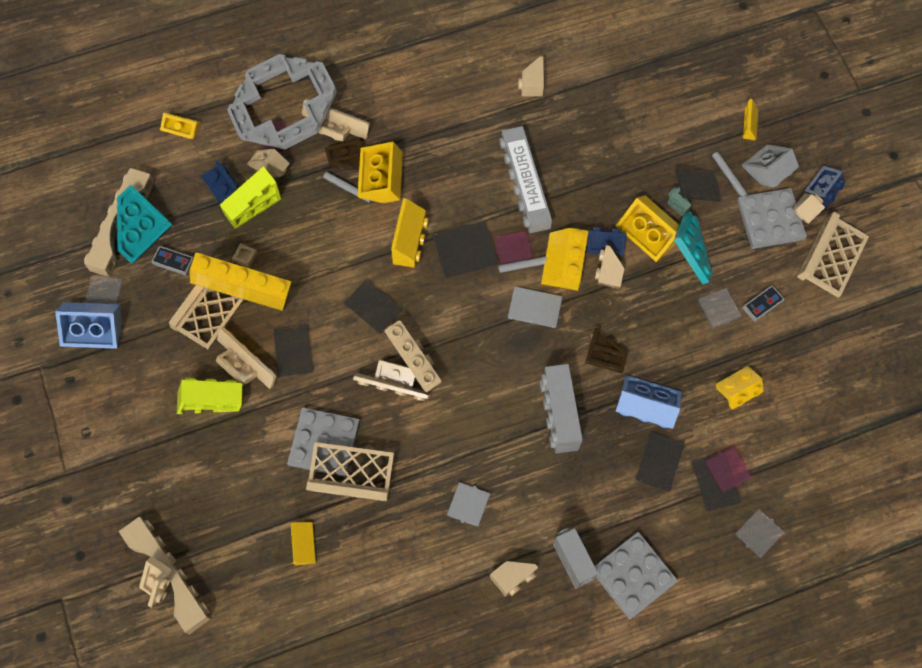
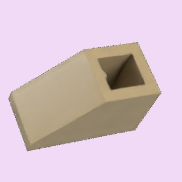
(808, 207)
(611, 269)
(511, 575)

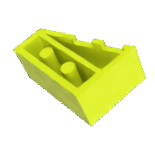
(251, 198)
(209, 395)

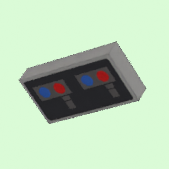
(172, 260)
(763, 303)

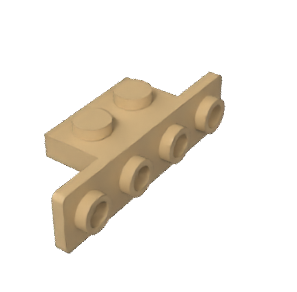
(340, 125)
(412, 355)
(241, 362)
(393, 377)

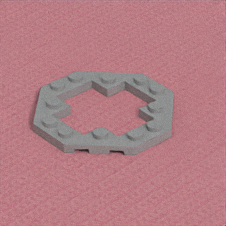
(315, 107)

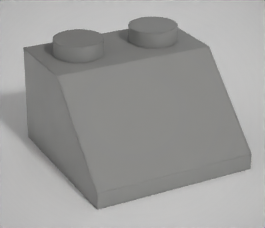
(771, 165)

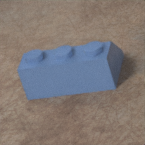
(89, 325)
(649, 402)

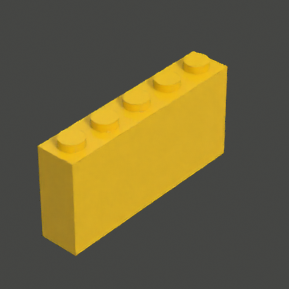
(239, 281)

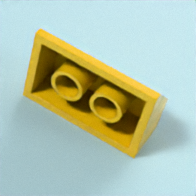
(380, 173)
(649, 227)
(409, 234)
(565, 258)

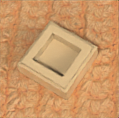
(244, 255)

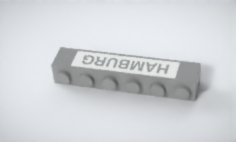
(526, 180)

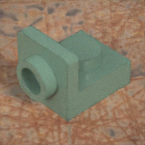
(678, 203)

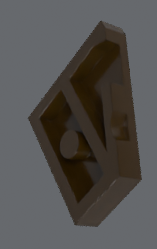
(345, 155)
(605, 353)

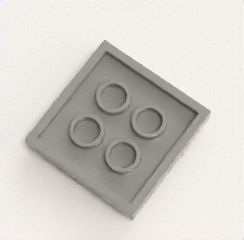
(770, 218)
(322, 428)
(634, 575)

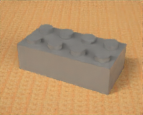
(561, 408)

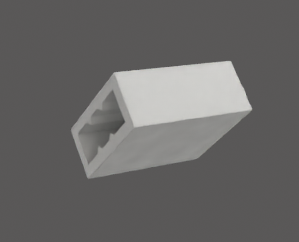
(574, 557)

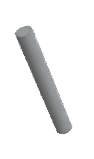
(729, 174)
(348, 187)
(522, 264)

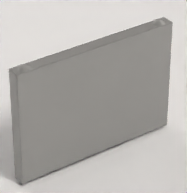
(535, 307)

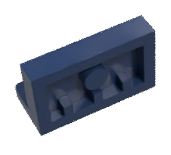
(220, 182)
(826, 185)
(598, 240)

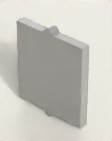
(468, 504)

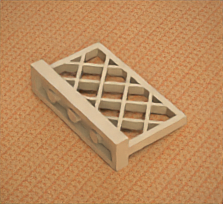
(818, 249)
(188, 308)
(344, 488)

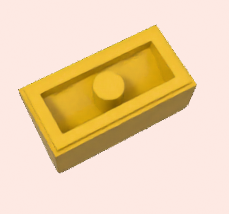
(750, 121)
(179, 125)
(303, 543)

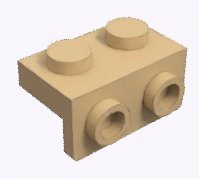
(155, 580)

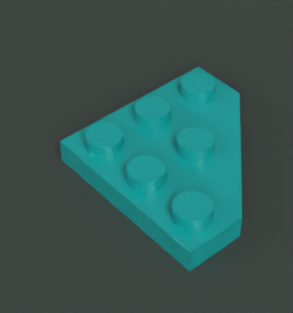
(137, 224)
(692, 245)

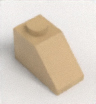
(532, 79)
(271, 160)

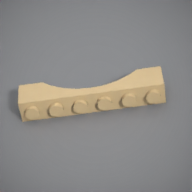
(102, 254)
(187, 608)

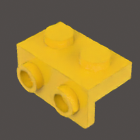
(740, 387)

